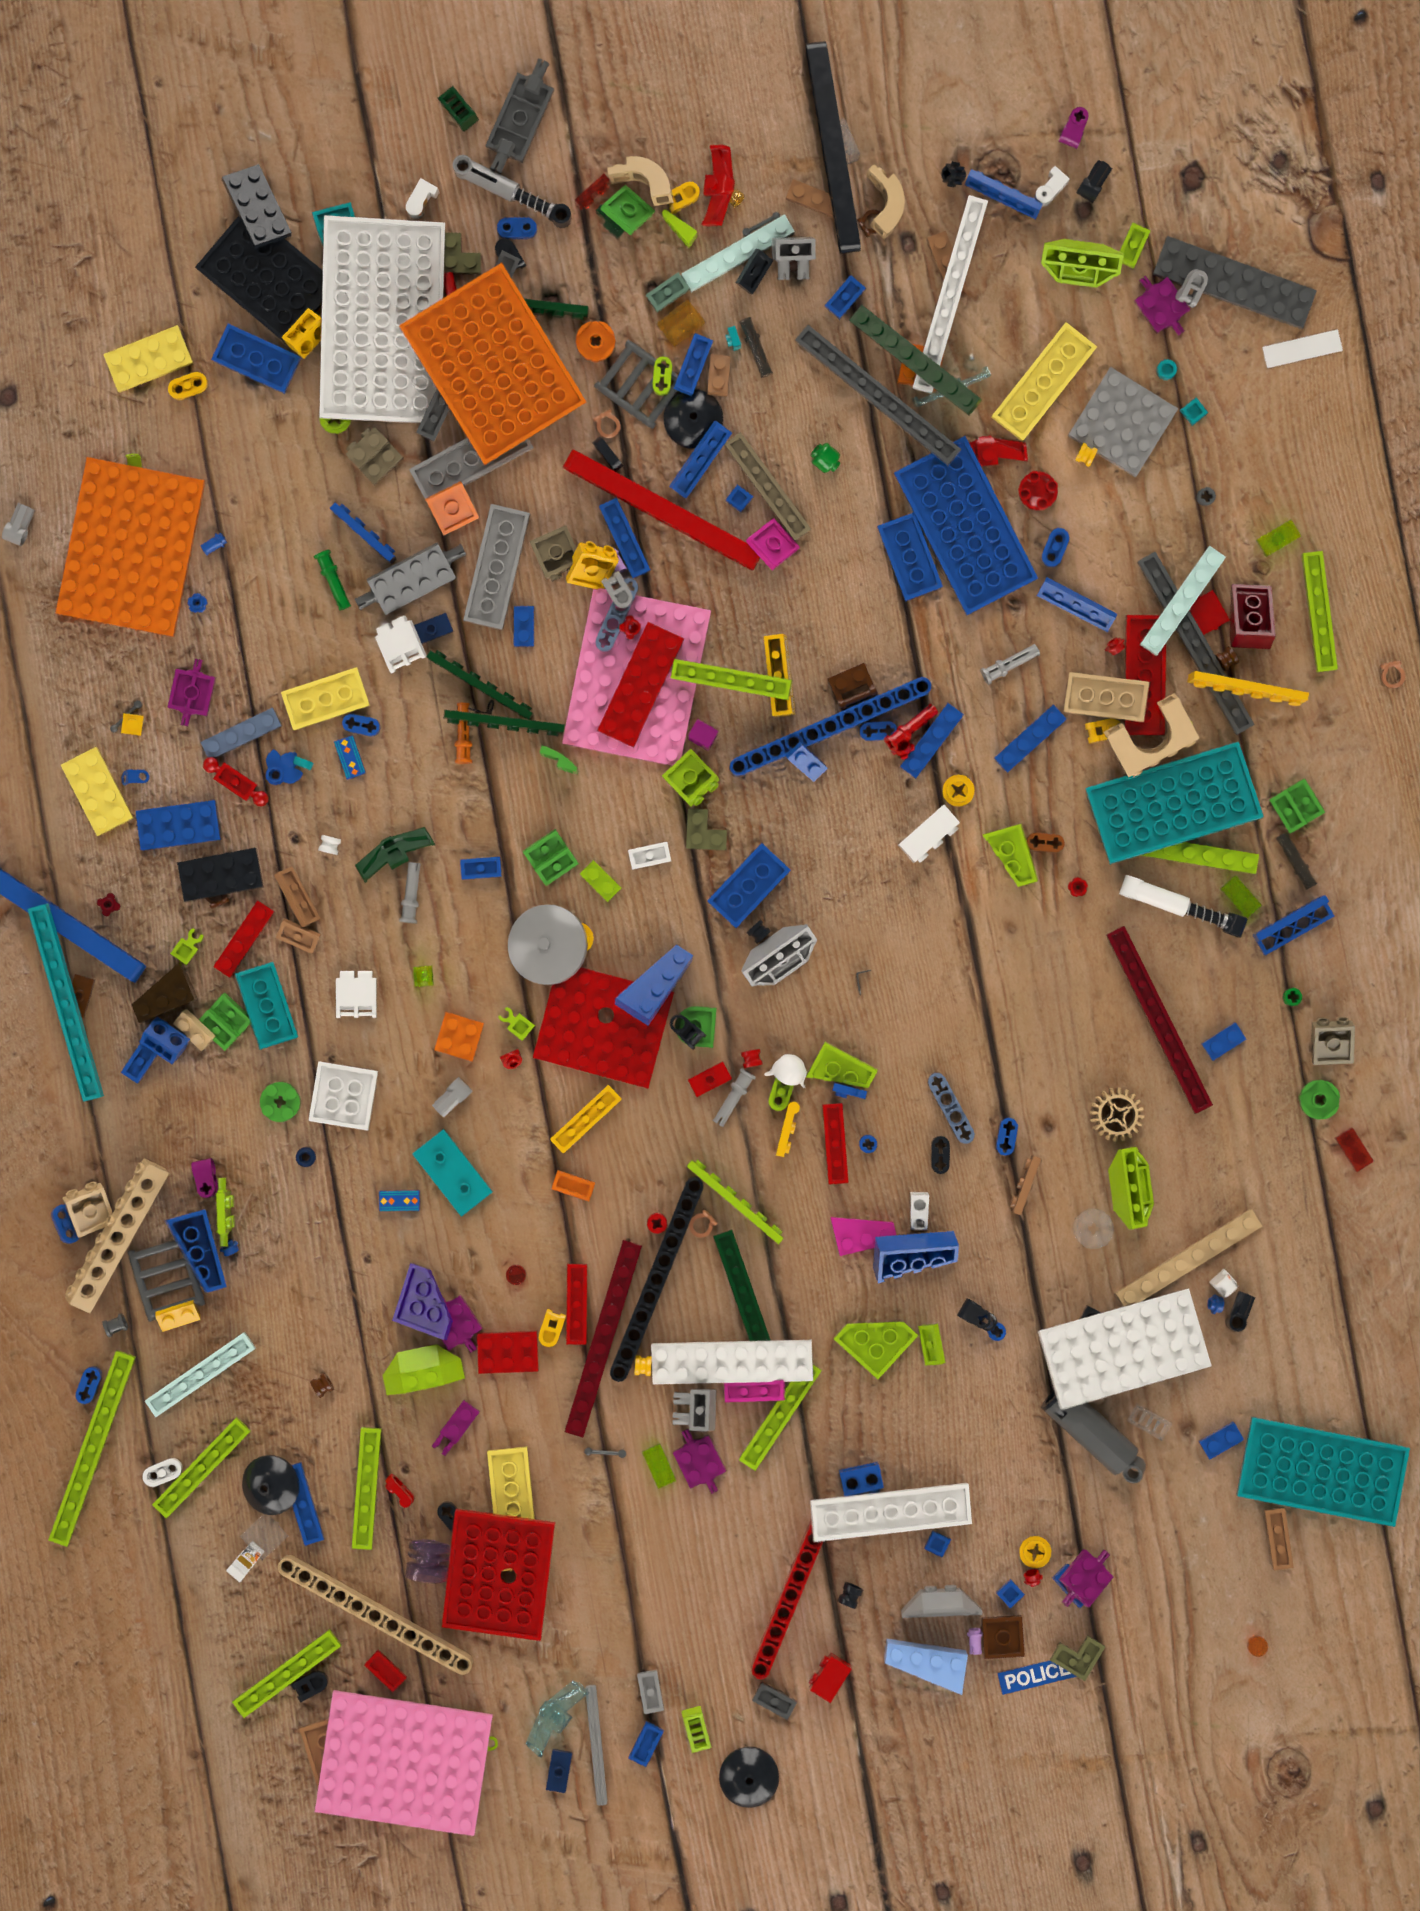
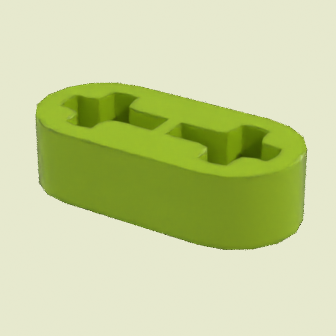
(657, 375)

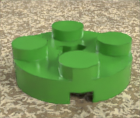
(1330, 1099)
(271, 1109)

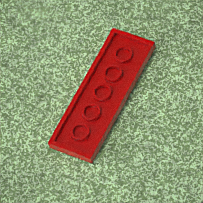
(1147, 667)
(640, 684)

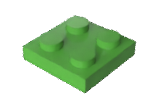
(627, 209)

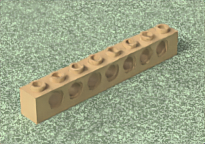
(137, 1211)

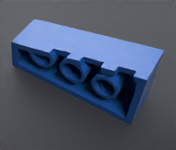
(653, 987)
(198, 1246)
(913, 1253)

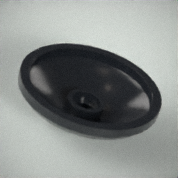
(677, 418)
(279, 1479)
(744, 1764)

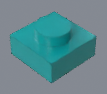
(732, 338)

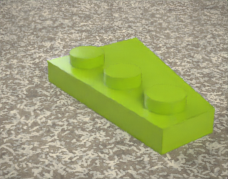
(1014, 853)
(841, 1067)

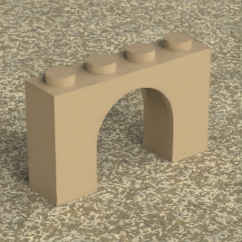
(1179, 735)

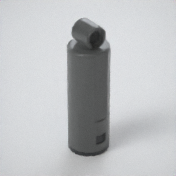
(1098, 1438)

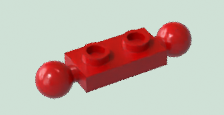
(235, 781)

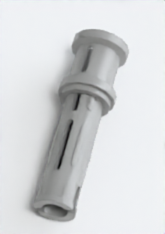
(1001, 668)
(409, 903)
(738, 1089)

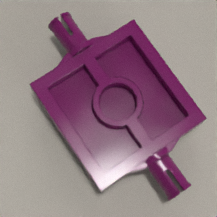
(1160, 305)
(191, 692)
(463, 1325)
(699, 1461)
(1086, 1578)

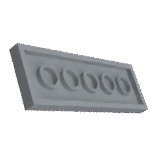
(459, 464)
(496, 567)

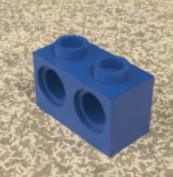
(164, 1040)
(860, 1473)

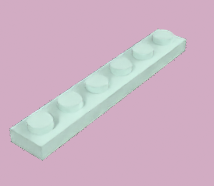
(736, 253)
(1182, 600)
(200, 1374)

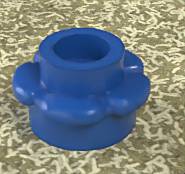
(202, 603)
(231, 1248)
(1215, 1304)

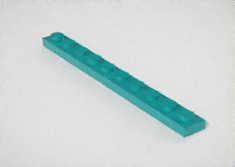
(65, 1002)

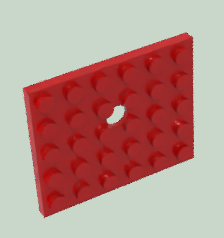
(579, 1040)
(475, 1591)

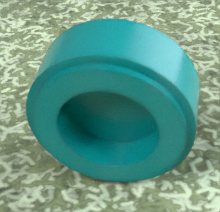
(1166, 369)
(303, 763)

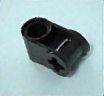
(687, 1031)
(975, 1315)

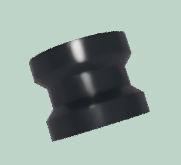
(758, 931)

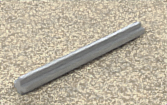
(596, 1745)

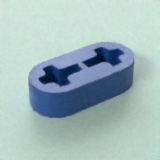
(876, 726)
(360, 729)
(1011, 1138)
(84, 1383)

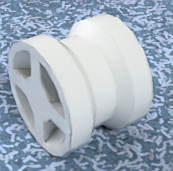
(329, 845)

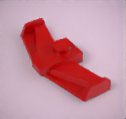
(719, 185)
(990, 449)

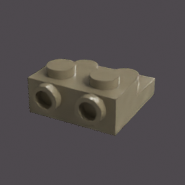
(373, 455)
(554, 552)
(1333, 1041)

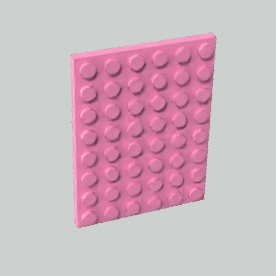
(601, 672)
(403, 1763)

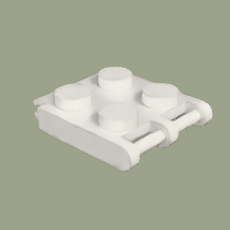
(399, 643)
(356, 994)

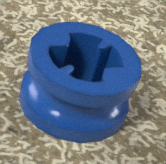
(864, 1148)
(1002, 1335)

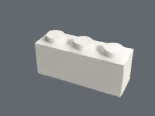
(929, 834)

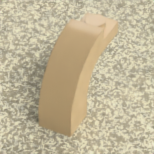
(645, 171)
(893, 201)

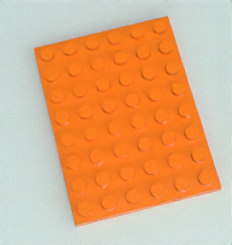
(492, 363)
(130, 547)

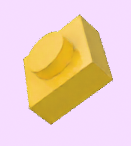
(132, 724)

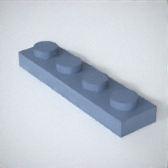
(241, 733)

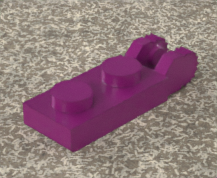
(457, 1425)

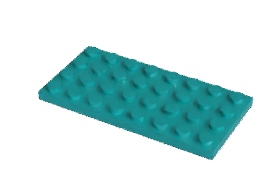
(1174, 803)
(1323, 1471)

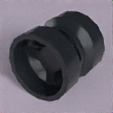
(850, 1595)

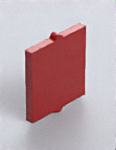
(1208, 612)

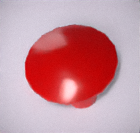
(1038, 490)

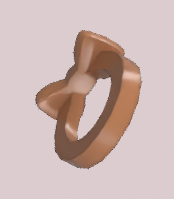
(597, 419)
(1385, 667)
(704, 1214)

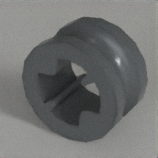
(1201, 501)

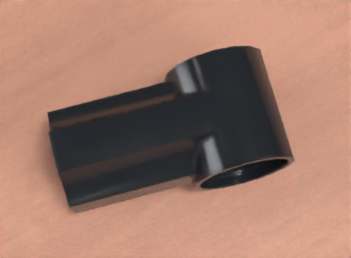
(1093, 183)
(1241, 1309)

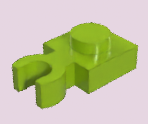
(186, 950)
(518, 1025)

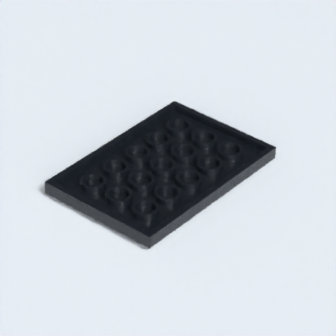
(267, 282)

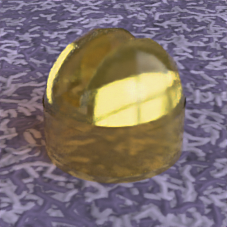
(736, 198)

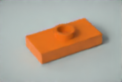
(573, 1185)

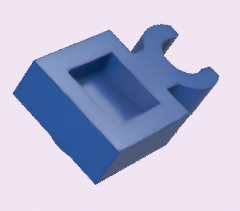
(843, 1091)

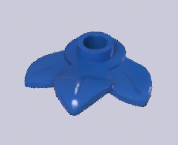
(283, 765)

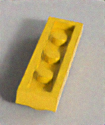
(585, 1119)

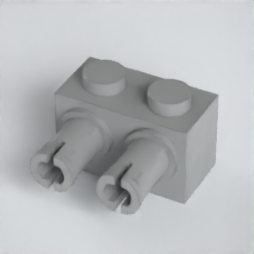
(796, 248)
(702, 1409)

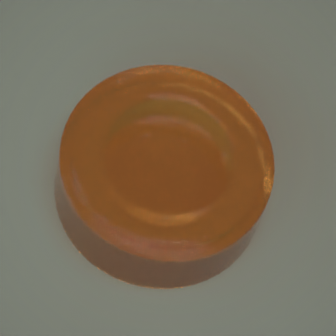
(1257, 1646)

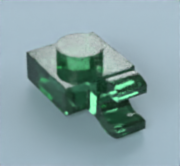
(610, 225)

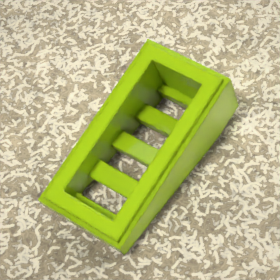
(682, 230)
(691, 1717)

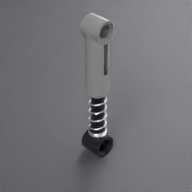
(509, 190)

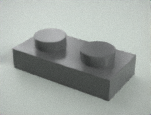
(774, 1700)

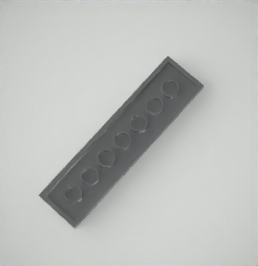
(1237, 282)

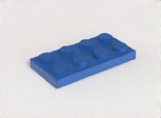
(256, 358)
(909, 556)
(178, 825)
(748, 885)

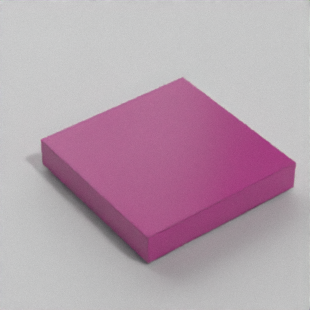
(772, 544)

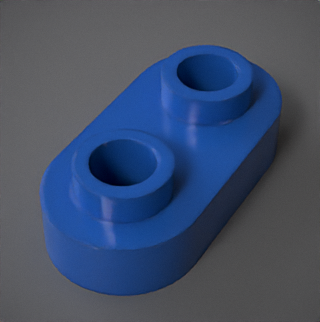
(516, 230)
(1055, 548)
(63, 1225)

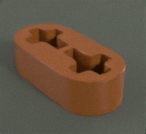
(1044, 847)

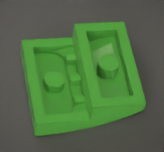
(563, 762)
(1297, 805)
(550, 857)
(225, 1021)

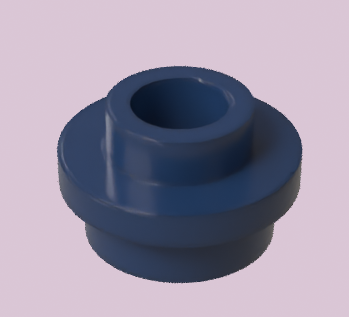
(299, 1157)

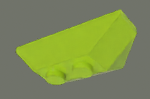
(1081, 262)
(1131, 1187)
(422, 1369)

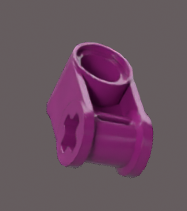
(1073, 130)
(205, 1175)

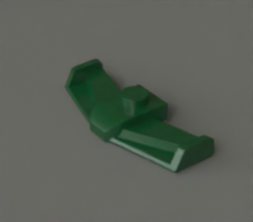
(393, 851)

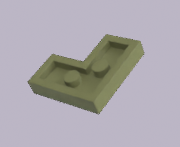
(459, 262)
(699, 836)
(1079, 1662)

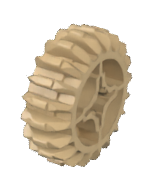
(1108, 1119)

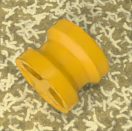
(1086, 454)
(643, 1365)

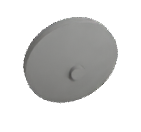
(547, 944)

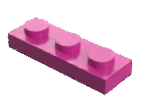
(754, 1391)

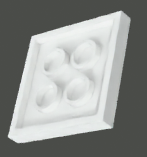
(343, 1095)

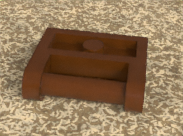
(850, 680)

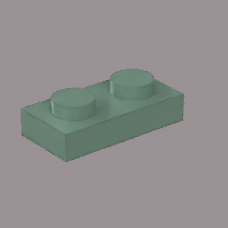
(667, 292)

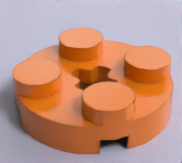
(595, 329)

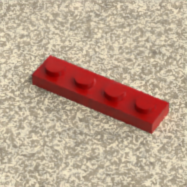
(244, 939)
(835, 1143)
(576, 1304)

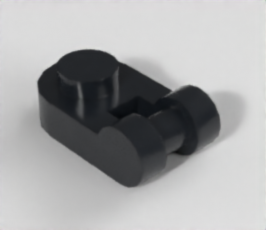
(509, 247)
(316, 1682)

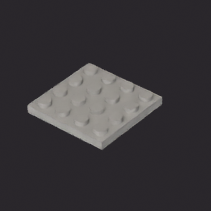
(1123, 421)

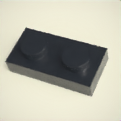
(754, 271)

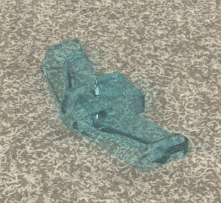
(984, 375)
(554, 1716)

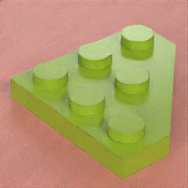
(876, 1343)

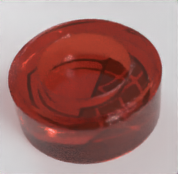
(516, 1274)

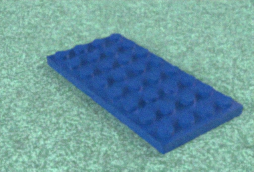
(966, 527)

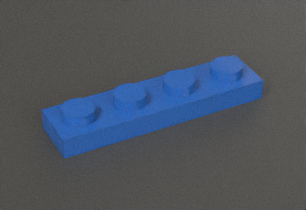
(1003, 194)
(700, 459)
(370, 537)
(624, 538)
(1077, 604)
(1030, 738)
(932, 740)
(306, 1511)

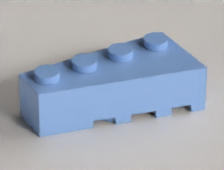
(932, 1663)

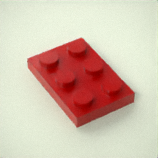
(507, 1352)

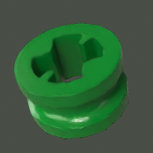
(1296, 992)

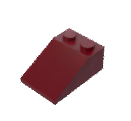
(1251, 617)

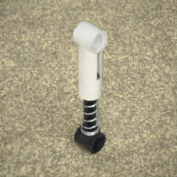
(1180, 905)

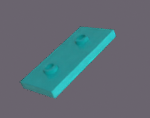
(266, 1005)
(452, 1172)

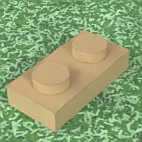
(194, 1029)

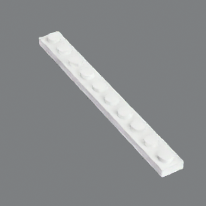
(953, 284)

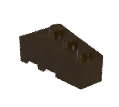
(165, 995)

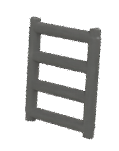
(618, 397)
(141, 1275)

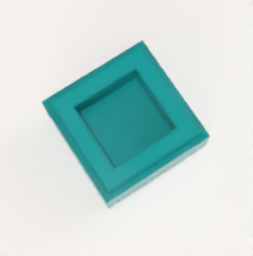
(1194, 411)

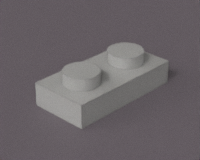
(650, 1691)

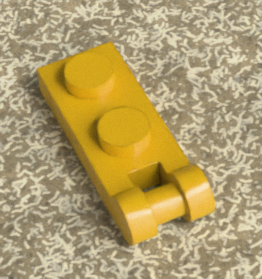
(787, 1128)

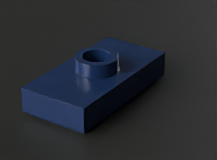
(434, 628)
(559, 1771)

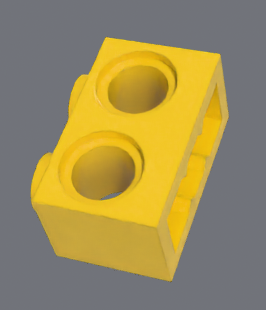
(304, 333)

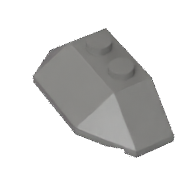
(779, 955)
(940, 1602)

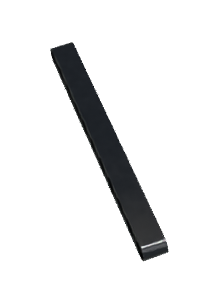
(833, 147)
(649, 1286)

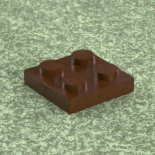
(1003, 1637)

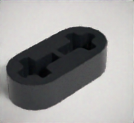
(607, 454)
(935, 1154)
(448, 1521)

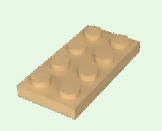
(1106, 697)

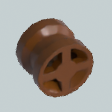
(1227, 658)
(322, 1385)

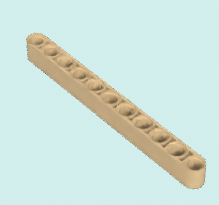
(365, 1614)

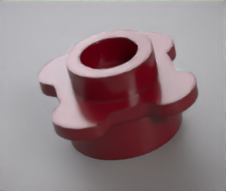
(114, 905)

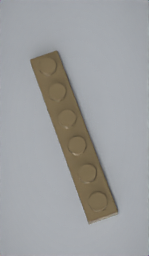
(767, 486)

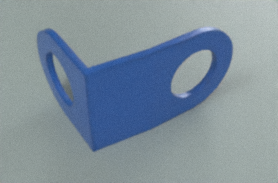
(132, 776)

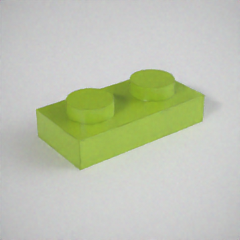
(1134, 244)
(600, 881)
(931, 1344)

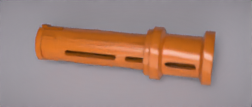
(463, 744)

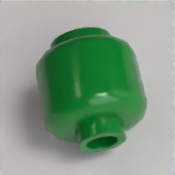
(825, 457)

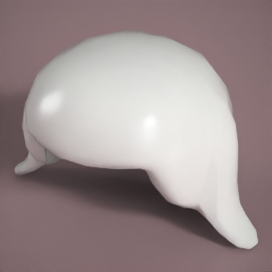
(789, 1070)

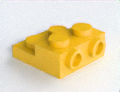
(592, 565)

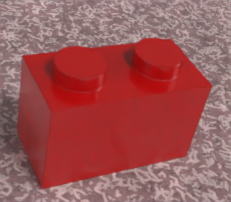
(829, 1677)

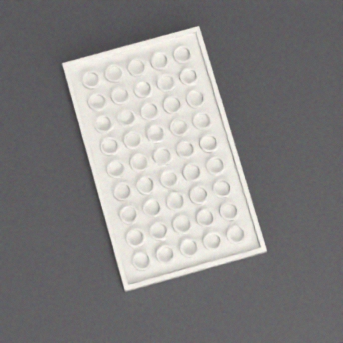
(372, 283)

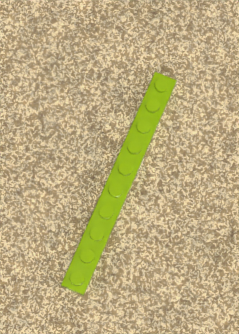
(92, 1448)

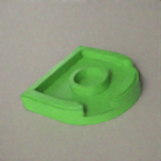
(704, 1019)

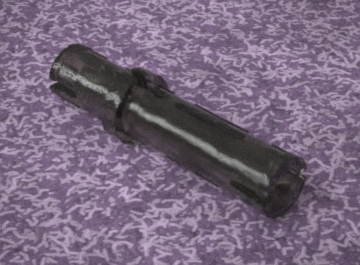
(752, 339)
(1300, 867)

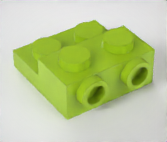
(691, 778)

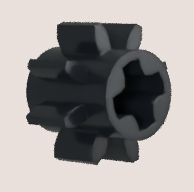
(953, 174)

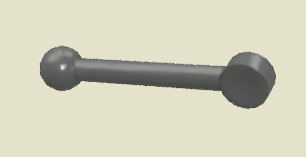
(746, 231)
(137, 704)
(622, 1453)

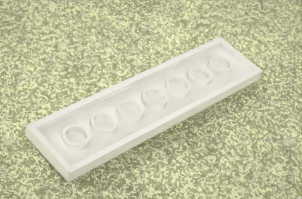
(732, 1362)
(890, 1512)

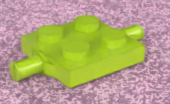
(225, 1220)

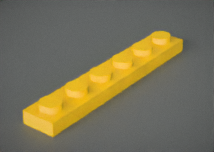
(1239, 687)

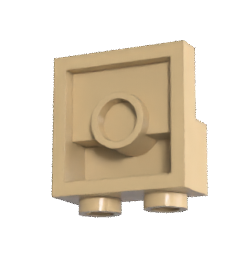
(87, 1208)

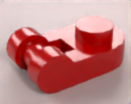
(394, 1485)

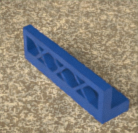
(1290, 918)

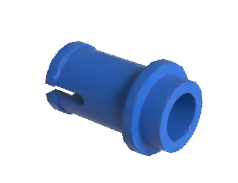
(214, 543)

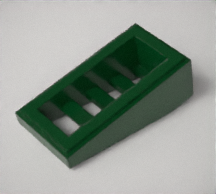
(467, 117)

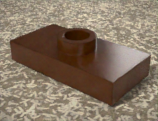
(82, 988)

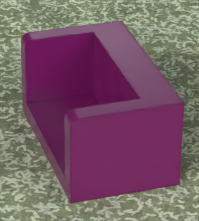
(702, 735)

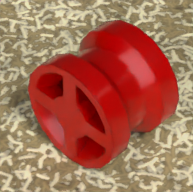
(751, 1058)
(658, 1220)

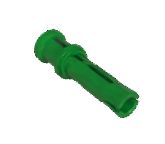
(329, 570)

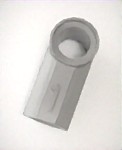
(16, 529)
(455, 1094)

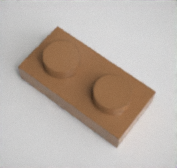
(719, 375)
(298, 936)

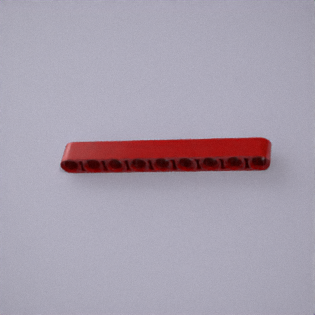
(785, 1602)

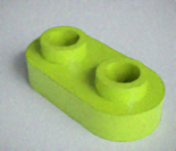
(782, 1091)

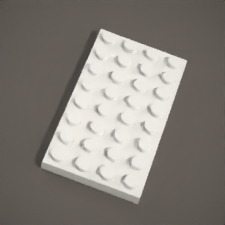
(1124, 1349)

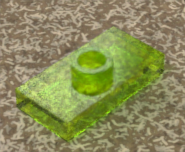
(1278, 538)
(1240, 896)
(659, 1466)

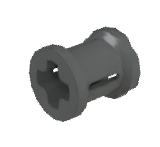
(115, 1325)

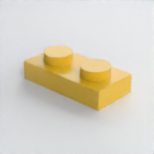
(177, 1315)

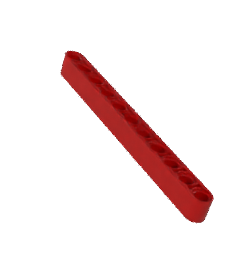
(661, 509)

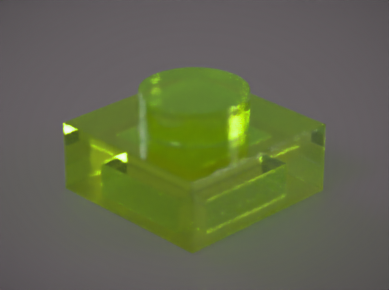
(423, 976)

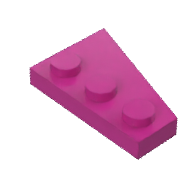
(858, 1234)

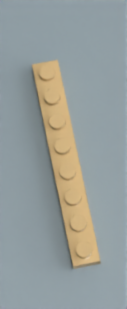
(1189, 1259)

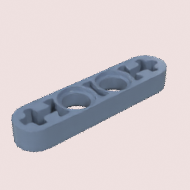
(619, 616)
(948, 1109)

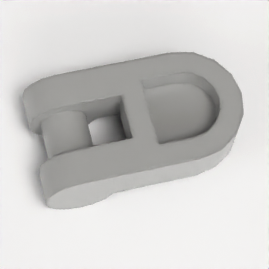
(1195, 280)
(622, 596)

